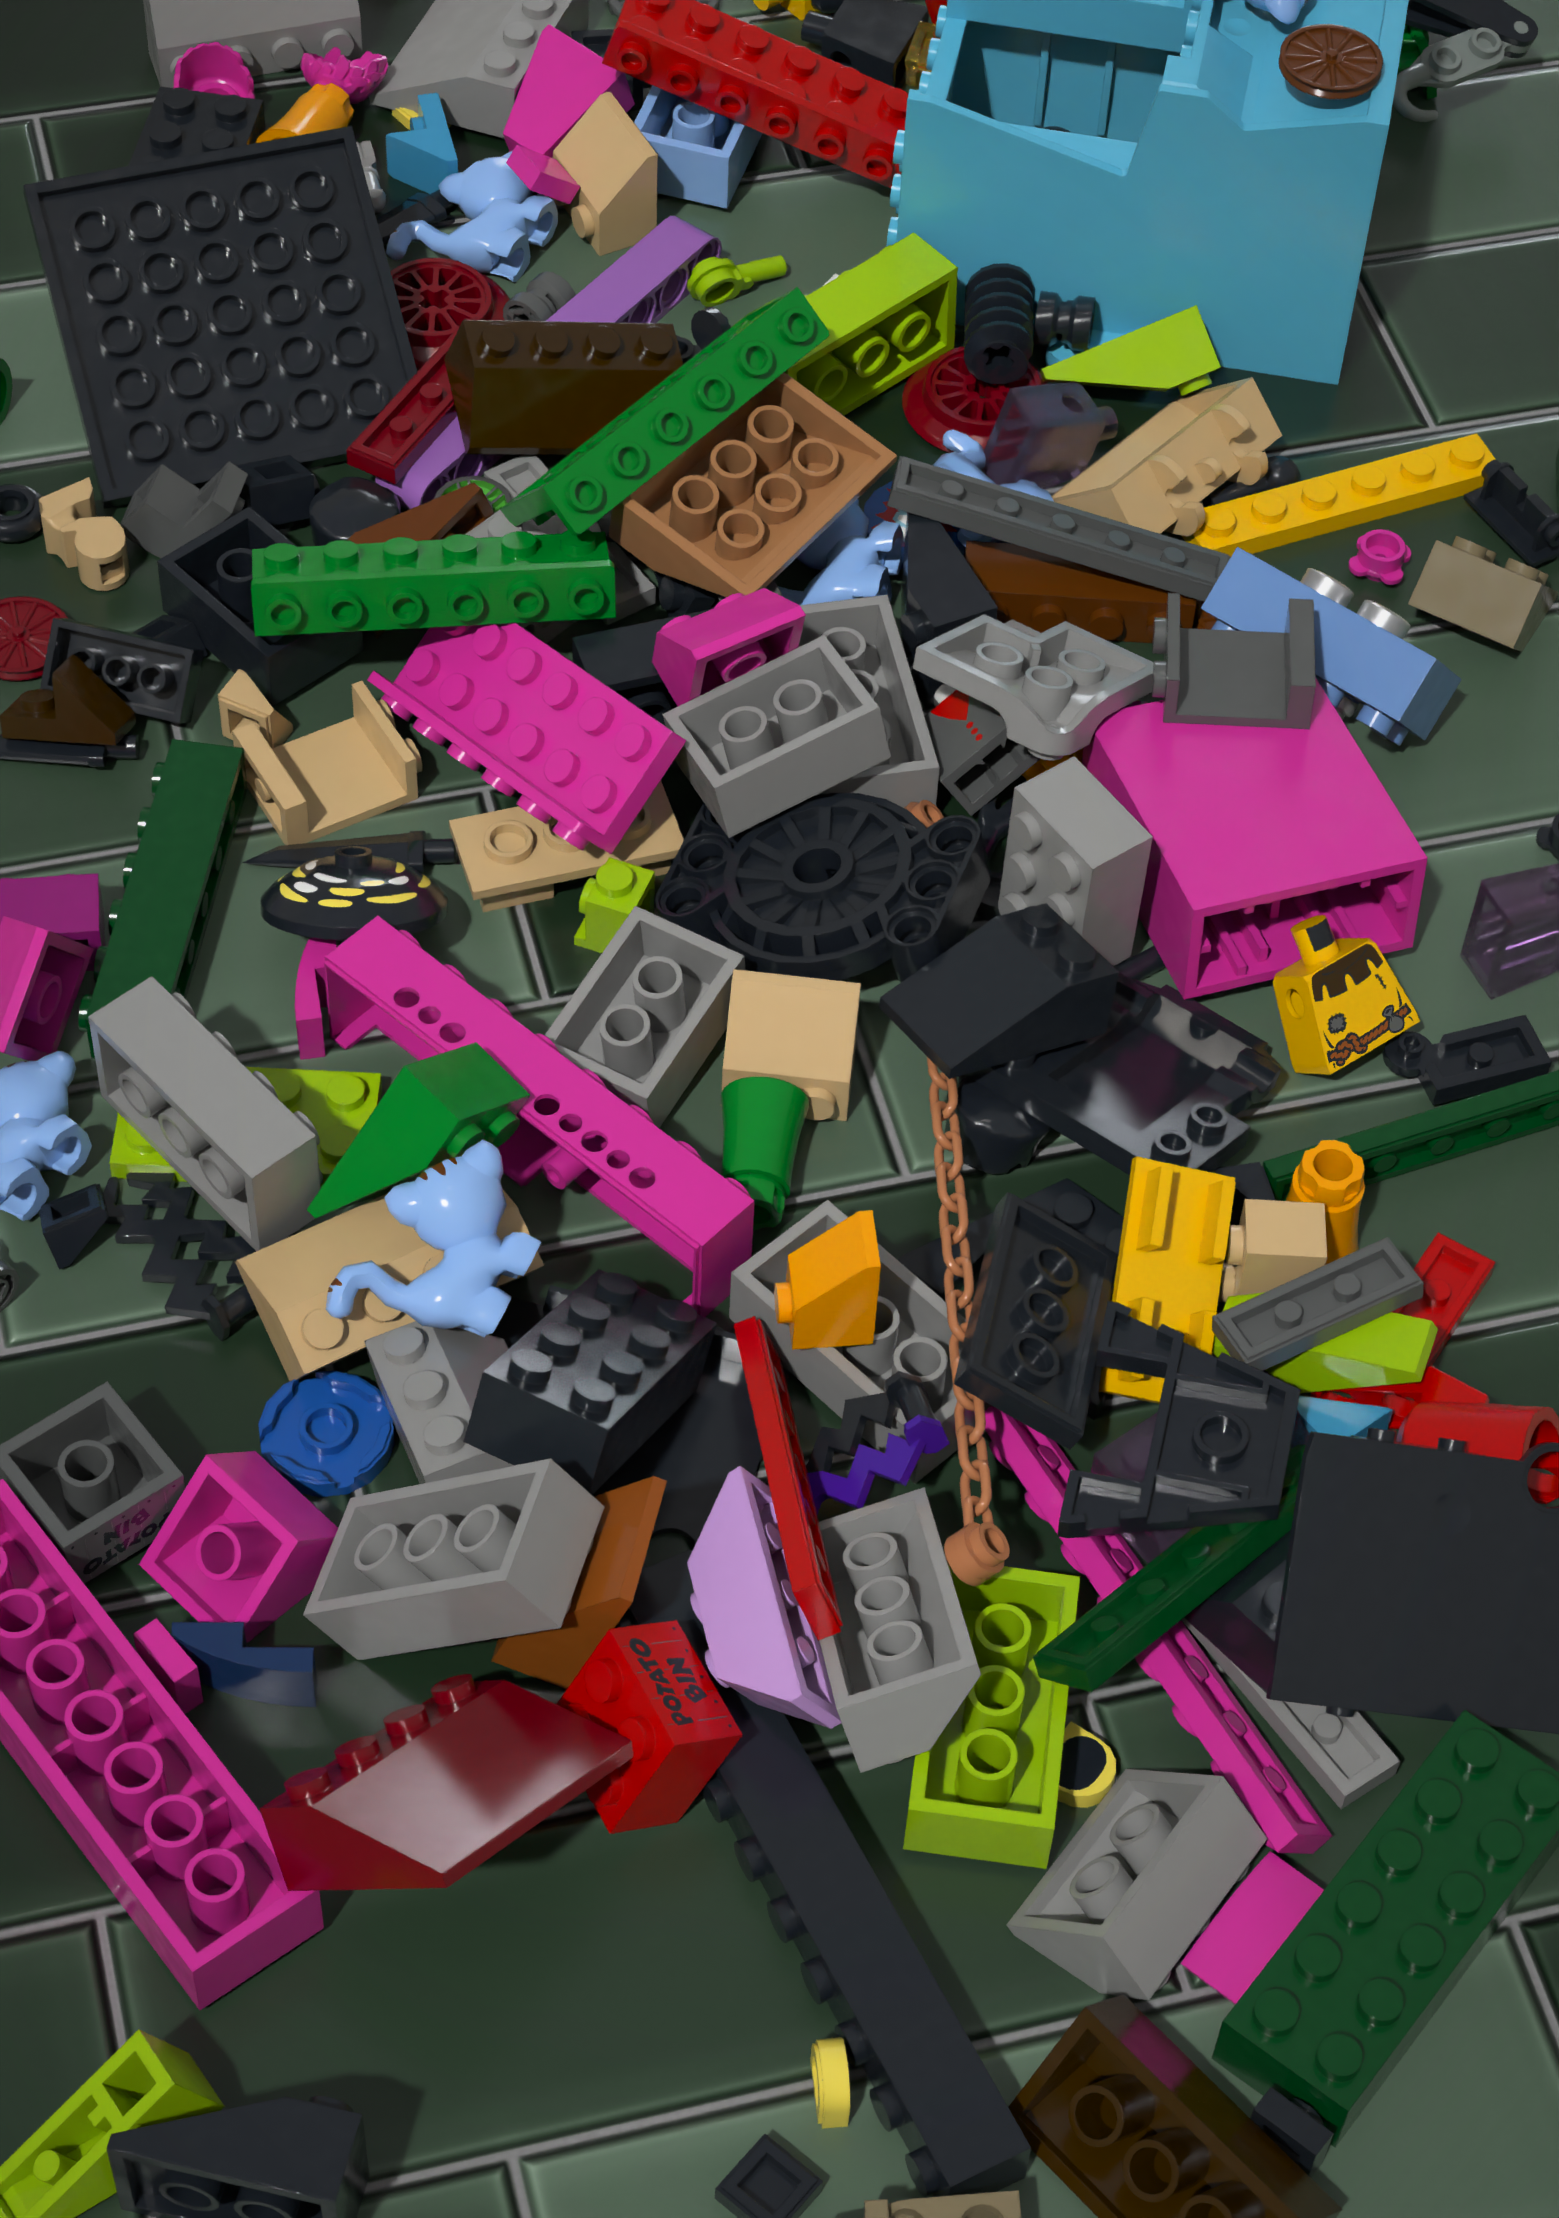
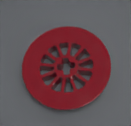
(435, 310)
(948, 398)

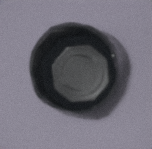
(348, 508)
(994, 1130)

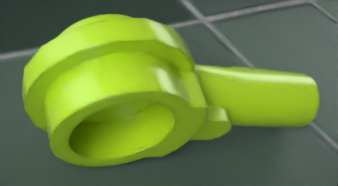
(719, 279)

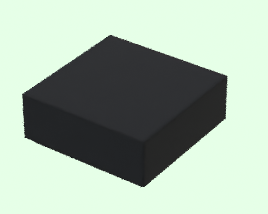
(768, 2184)

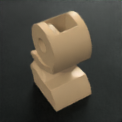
(84, 539)

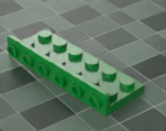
(672, 416)
(431, 583)

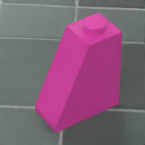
(558, 91)

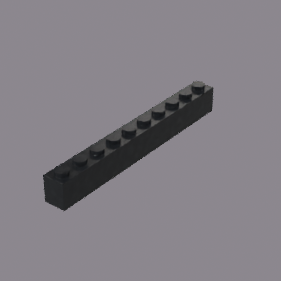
(849, 1936)

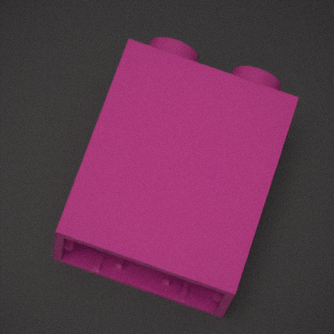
(1256, 839)

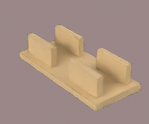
(518, 858)

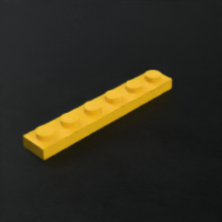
(1345, 498)

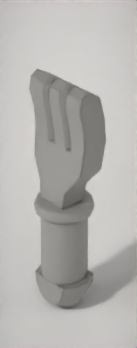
(372, 177)

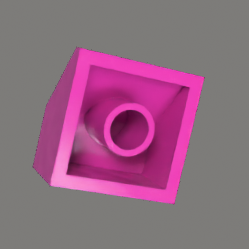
(725, 642)
(37, 987)
(240, 1543)

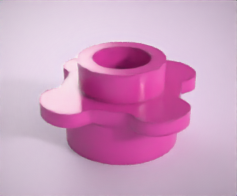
(1380, 557)

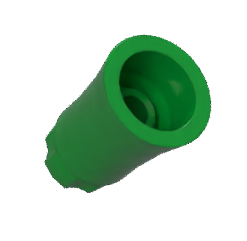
(761, 1141)

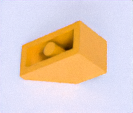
(832, 1287)

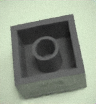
(93, 1480)

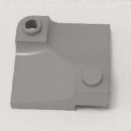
(1043, 684)

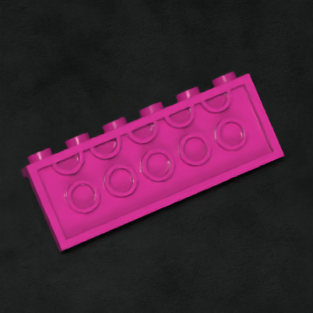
(535, 727)

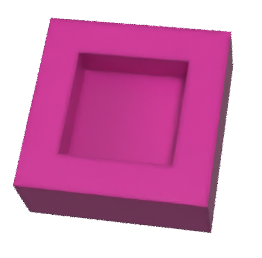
(543, 174)
(169, 1664)

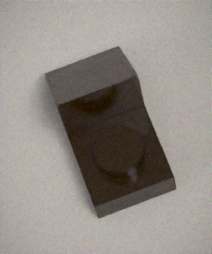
(74, 712)

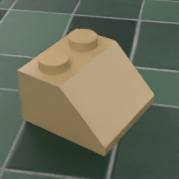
(614, 175)
(794, 1033)

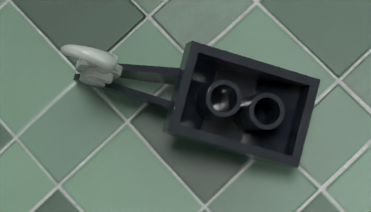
(1476, 43)

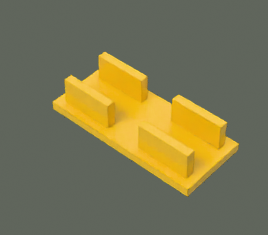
(1170, 1259)

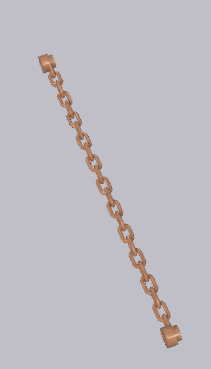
(976, 1549)

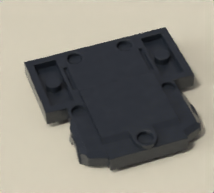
(1150, 1086)

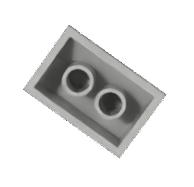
(430, 1392)
(1140, 1880)

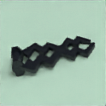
(187, 1296)

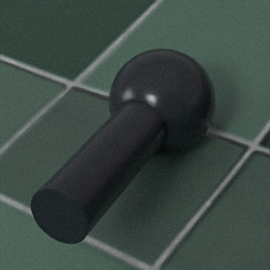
(1280, 472)

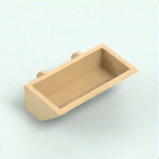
(1178, 460)

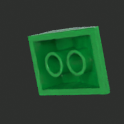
(423, 1118)

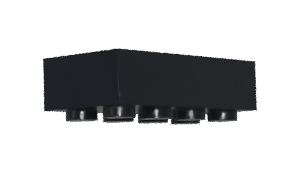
(145, 672)

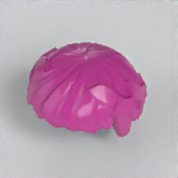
(214, 70)
(355, 77)

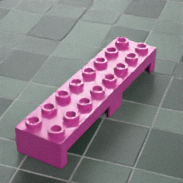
(570, 1120)

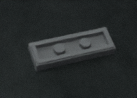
(1318, 1306)

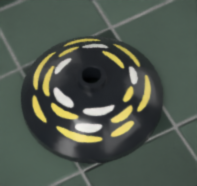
(347, 891)

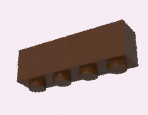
(1052, 590)

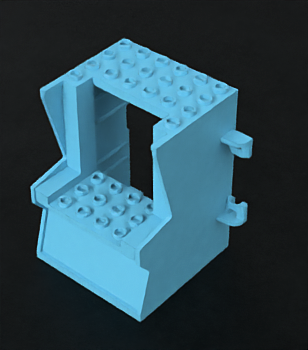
(1180, 174)

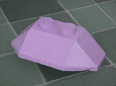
(749, 1609)

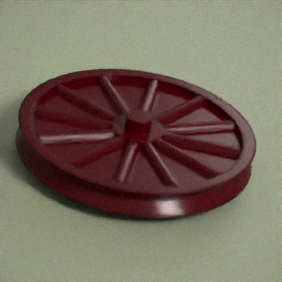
(25, 636)

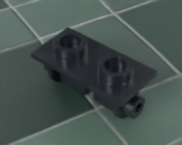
(1518, 518)

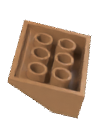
(751, 492)

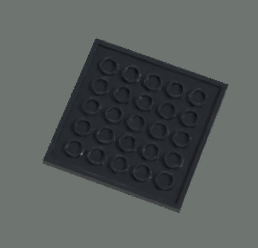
(222, 307)

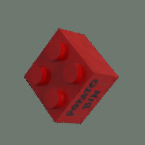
(660, 1697)

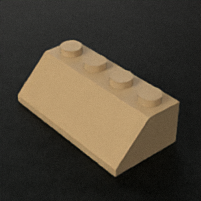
(294, 1276)

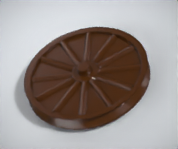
(1330, 61)

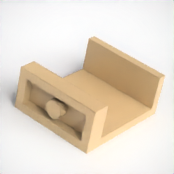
(332, 773)

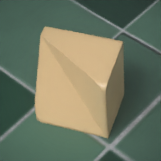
(244, 703)

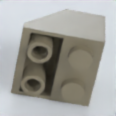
(1483, 597)

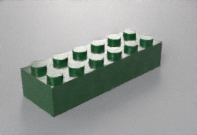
(1396, 1926)

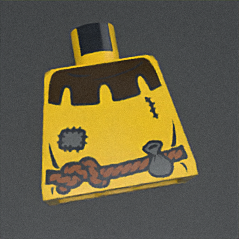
(1337, 999)

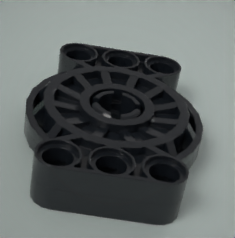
(830, 887)

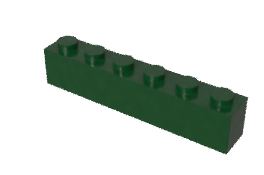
(172, 875)

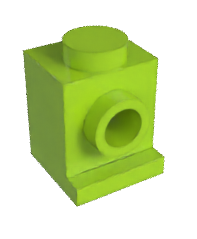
(610, 901)

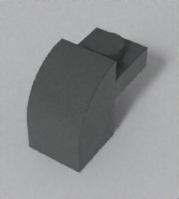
(173, 511)

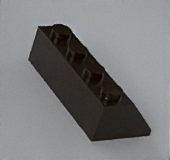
(551, 381)
(1150, 2132)

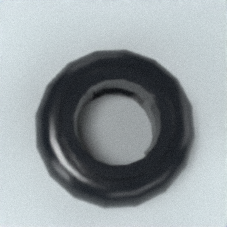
(22, 525)

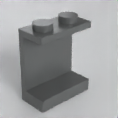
(1236, 674)

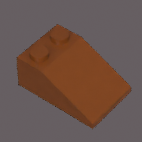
(602, 1590)

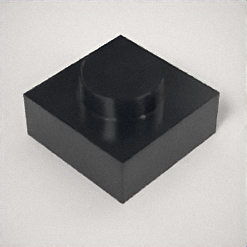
(1294, 2129)

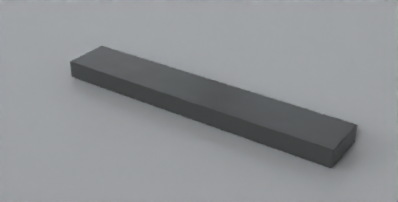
(1055, 529)

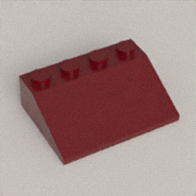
(436, 1789)

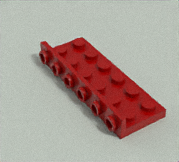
(761, 82)

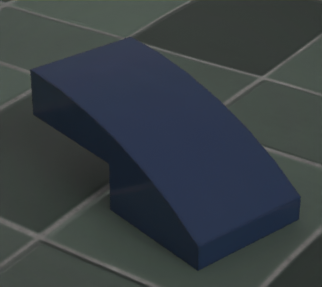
(252, 1673)

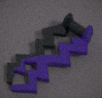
(921, 1432)

